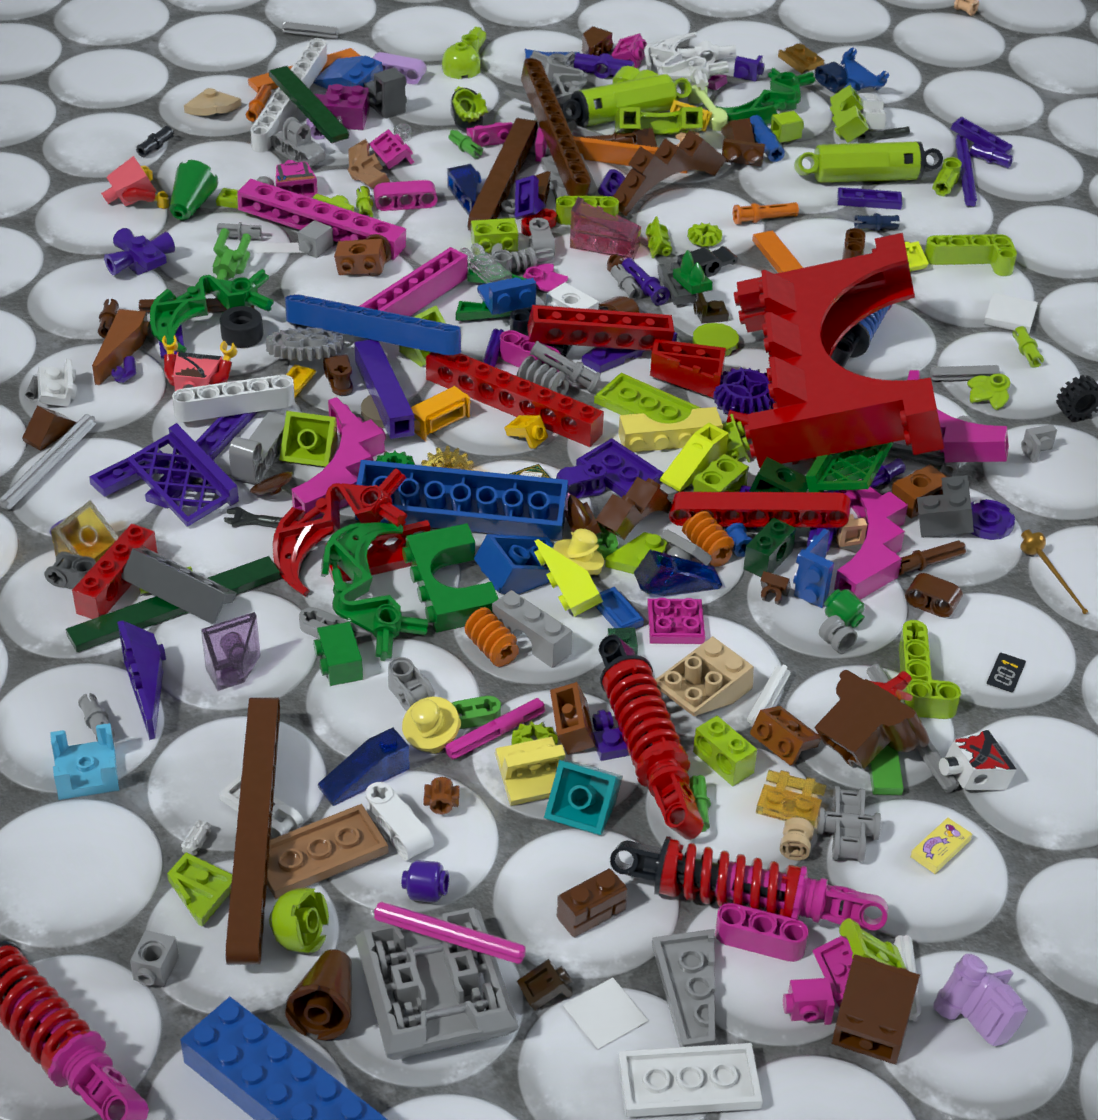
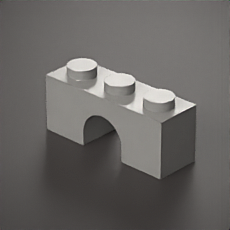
(548, 636)

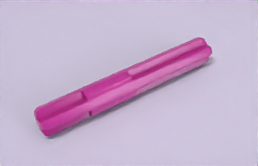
(494, 728)

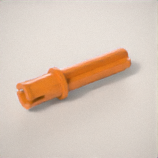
(258, 104)

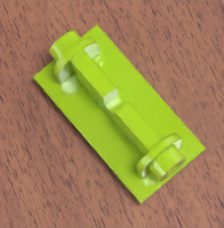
(658, 238)
(737, 446)

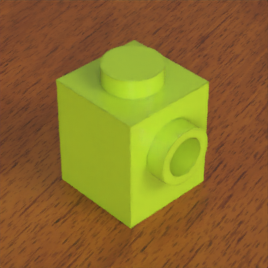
(787, 126)

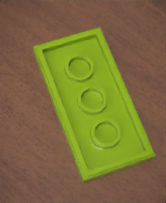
(630, 396)

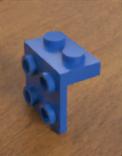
(508, 295)
(814, 571)

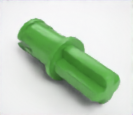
(465, 143)
(698, 787)

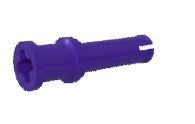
(633, 268)

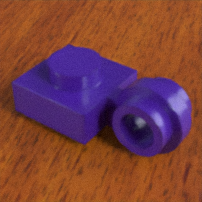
(608, 741)

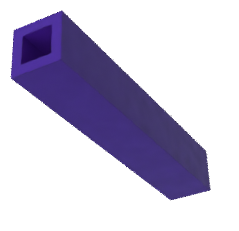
(384, 389)

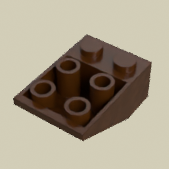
(875, 1009)

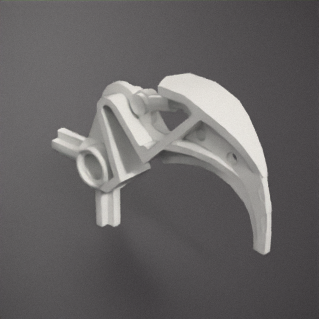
(671, 62)

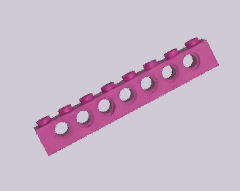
(299, 211)

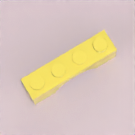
(643, 434)

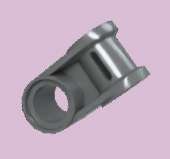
(71, 569)

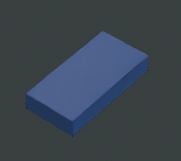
(618, 610)

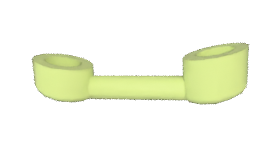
(718, 117)

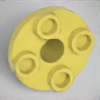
(582, 550)
(431, 724)

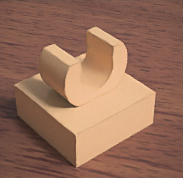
(852, 533)

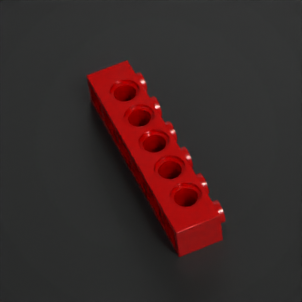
(598, 327)

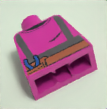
(296, 178)

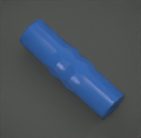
(764, 135)

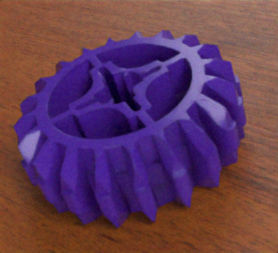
(743, 391)

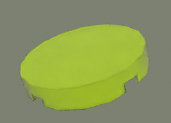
(716, 335)

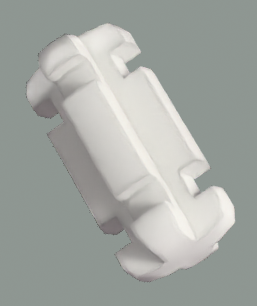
(196, 837)

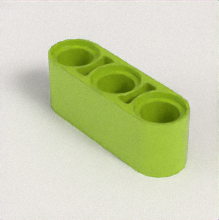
(565, 204)

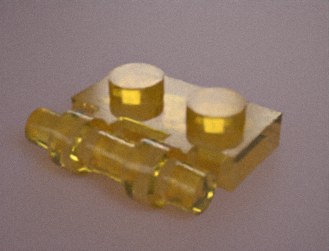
(785, 804)

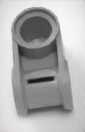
(541, 235)
(407, 682)

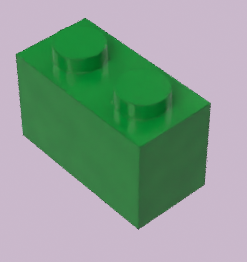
(339, 654)

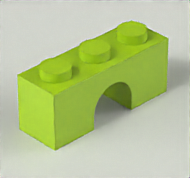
(847, 114)

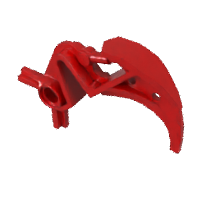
(297, 536)

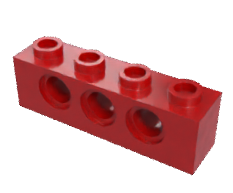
(103, 583)

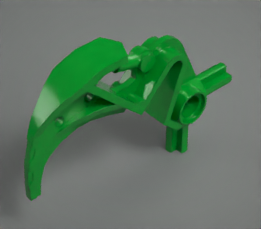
(783, 95)
(234, 293)
(370, 612)

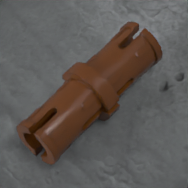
(107, 316)

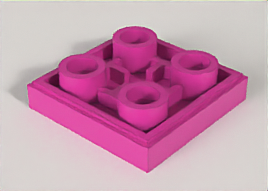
(675, 621)

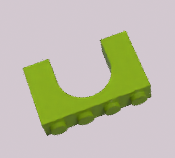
(670, 123)

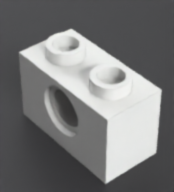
(568, 296)

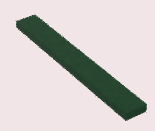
(158, 610)

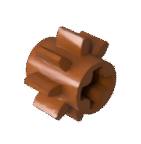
(441, 795)

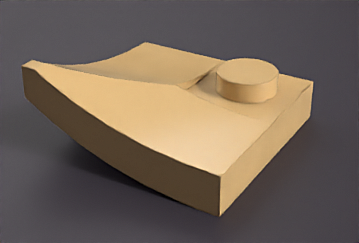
(212, 102)

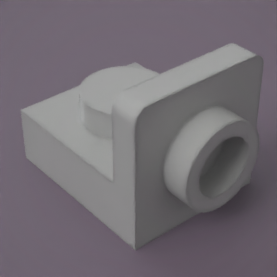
(1038, 440)

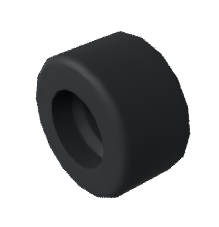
(241, 326)

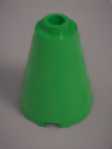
(191, 188)

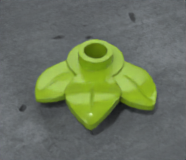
(990, 388)

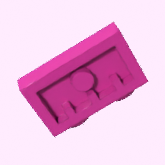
(630, 48)
(490, 134)
(391, 149)
(835, 964)

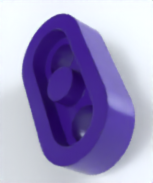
(610, 183)

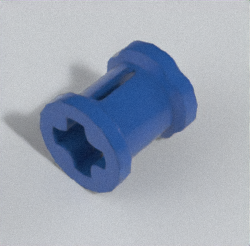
(738, 533)

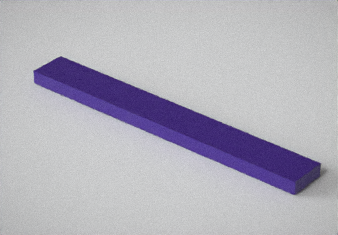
(212, 443)

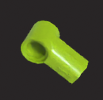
(475, 38)
(947, 176)

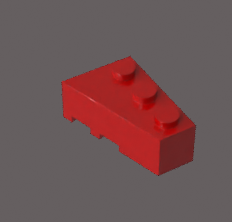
(688, 365)

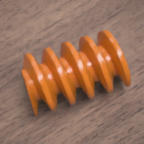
(710, 537)
(492, 637)

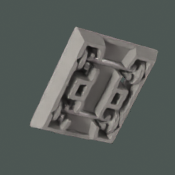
(433, 989)

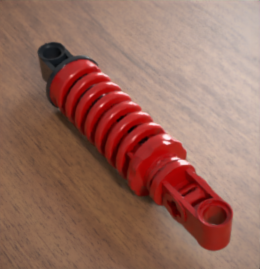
(649, 734)

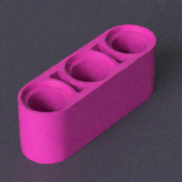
(413, 189)
(516, 348)
(761, 932)

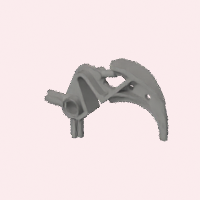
(560, 75)

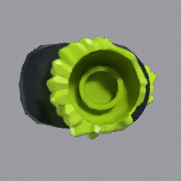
(467, 108)

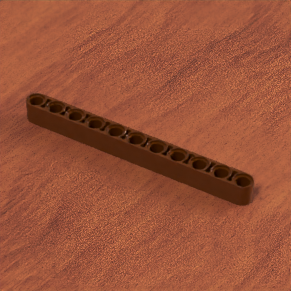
(555, 129)
(253, 833)

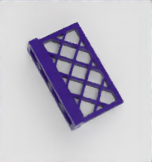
(202, 467)

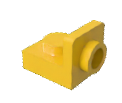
(528, 427)

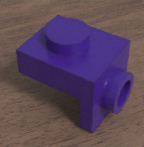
(748, 68)

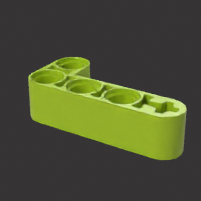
(972, 249)
(930, 697)

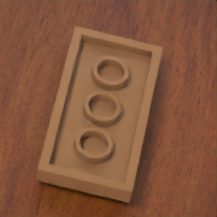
(323, 850)

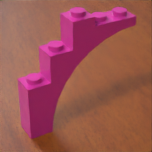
(969, 440)
(358, 442)
(877, 559)

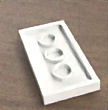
(689, 1080)

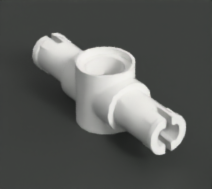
(706, 46)

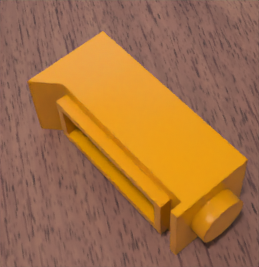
(440, 411)

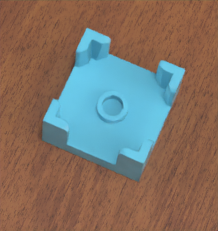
(85, 767)

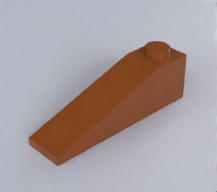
(122, 340)

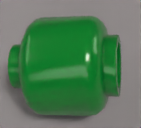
(846, 606)

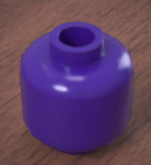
(425, 881)

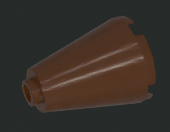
(323, 997)

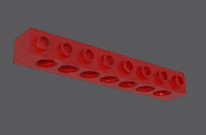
(516, 396)

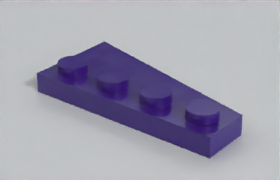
(603, 359)

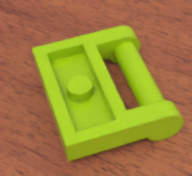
(870, 946)

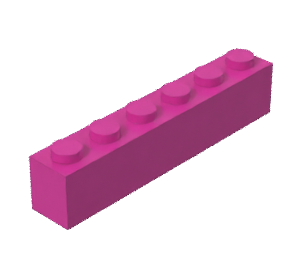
(422, 284)

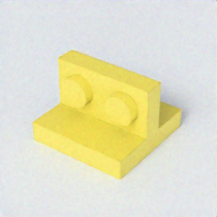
(529, 769)

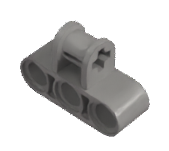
(296, 143)

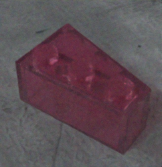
(601, 232)

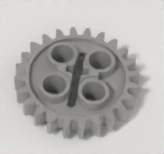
(304, 343)

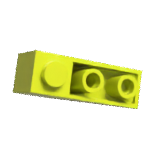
(697, 454)
(573, 581)

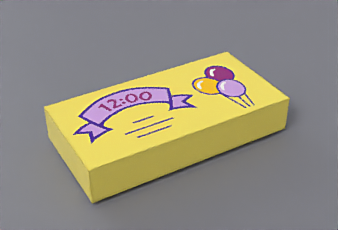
(941, 845)

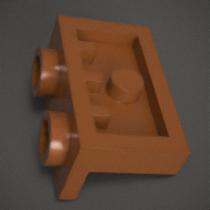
(783, 734)

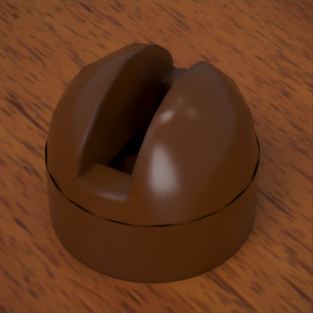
(613, 260)

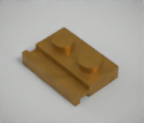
(800, 58)

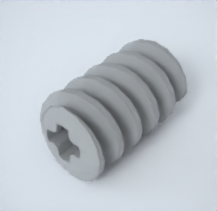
(543, 375)

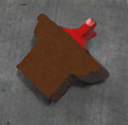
(871, 718)

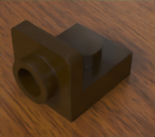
(710, 311)
(545, 983)

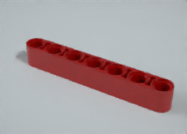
(758, 508)

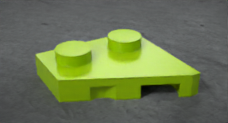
(631, 554)

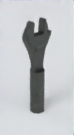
(871, 136)
(243, 517)

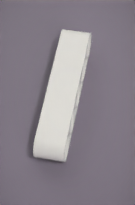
(233, 398)

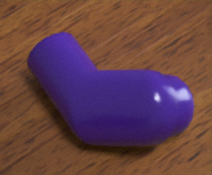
(129, 370)

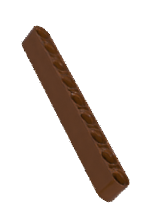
(504, 171)

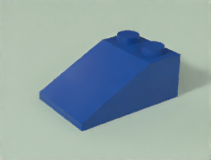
(349, 72)
(512, 563)

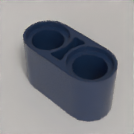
(831, 76)

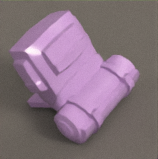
(982, 999)

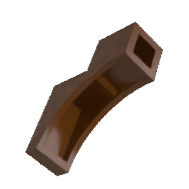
(624, 513)

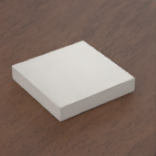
(1010, 312)

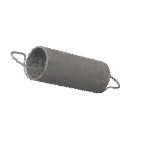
(33, 388)

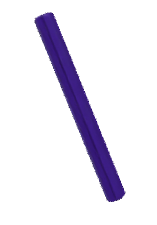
(966, 171)

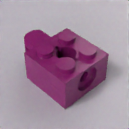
(349, 103)

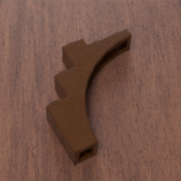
(669, 159)

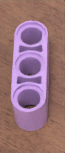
(404, 65)

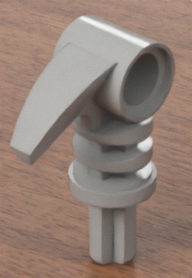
(522, 259)

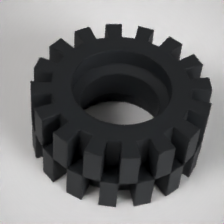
(1079, 398)

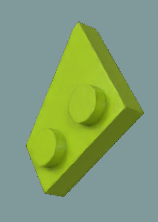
(200, 886)

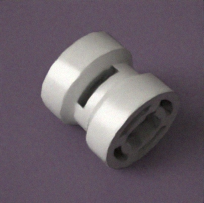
(840, 636)

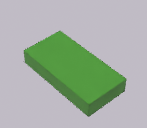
(886, 773)

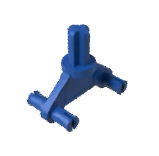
(859, 76)

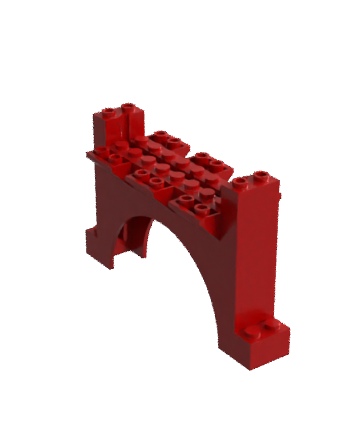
(817, 401)

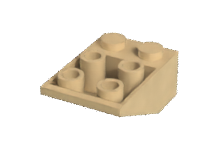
(707, 678)

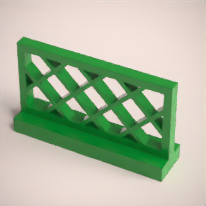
(826, 469)

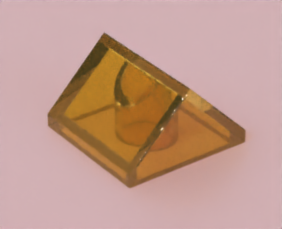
(84, 533)

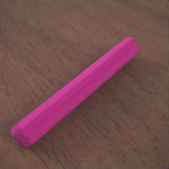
(450, 932)

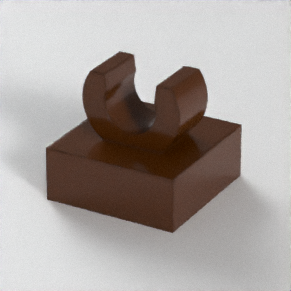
(776, 584)

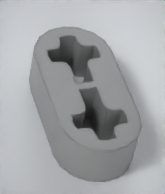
(312, 618)

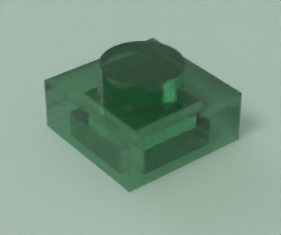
(628, 635)

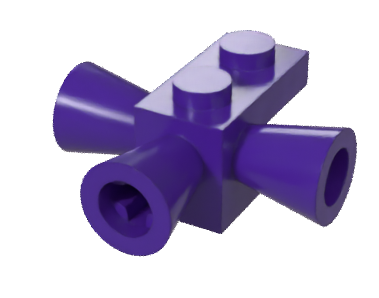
(138, 252)

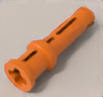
(755, 212)

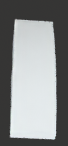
(873, 110)

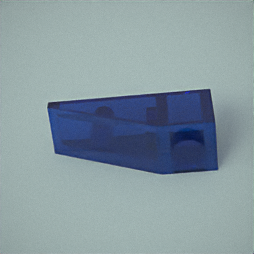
(464, 185)
(673, 575)
(372, 762)

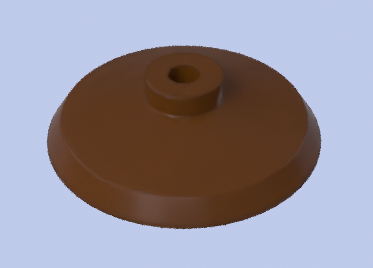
(272, 484)

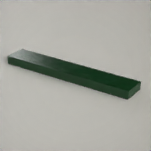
(309, 104)

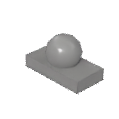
(685, 549)

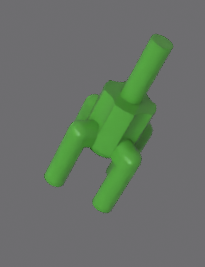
(229, 261)

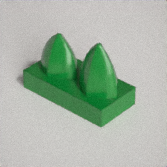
(692, 276)

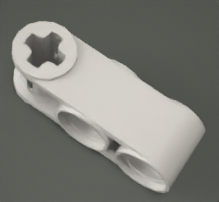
(397, 821)

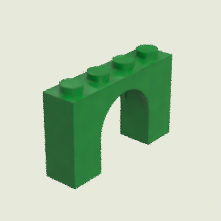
(433, 550)

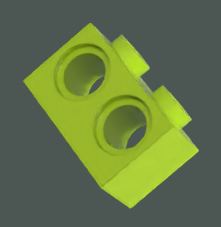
(494, 231)
(722, 476)
(724, 750)

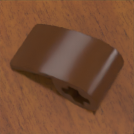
(620, 303)

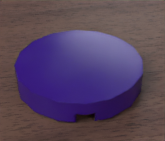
(991, 520)

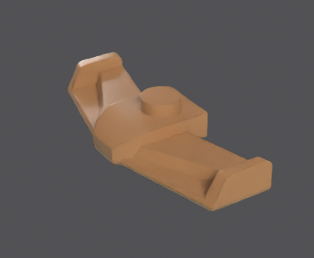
(365, 167)

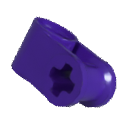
(583, 481)

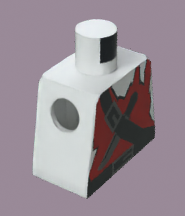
(978, 763)

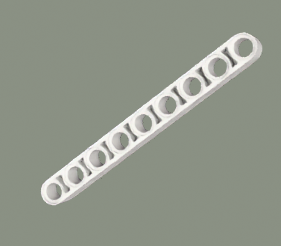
(280, 106)

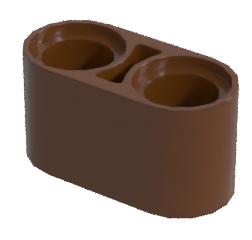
(854, 243)
(933, 595)

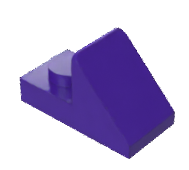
(527, 198)

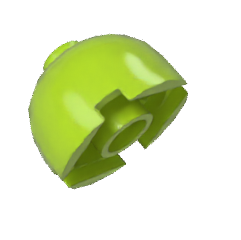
(461, 61)
(299, 920)

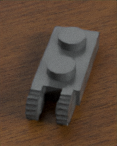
(678, 293)

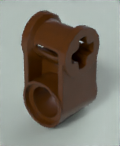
(338, 372)

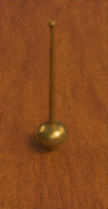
(1033, 545)

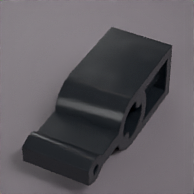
(711, 260)

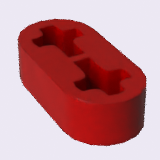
(548, 214)

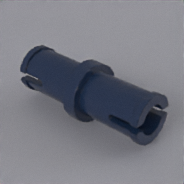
(876, 222)

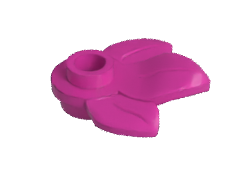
(545, 277)

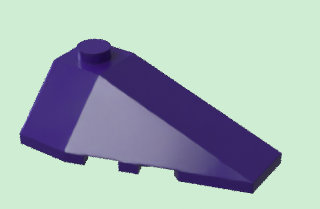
(145, 670)

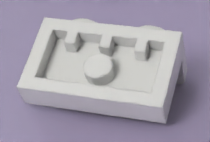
(56, 385)

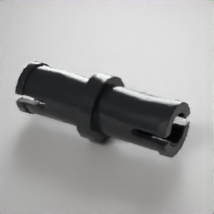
(155, 141)

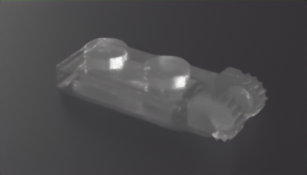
(485, 265)

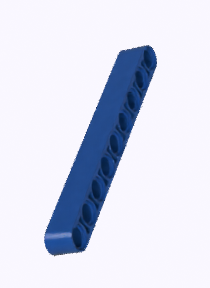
(374, 324)

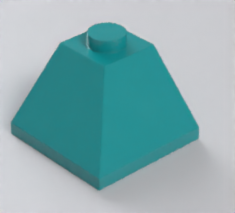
(582, 796)

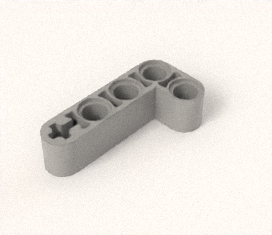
(254, 456)

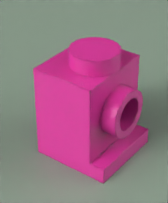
(809, 1000)

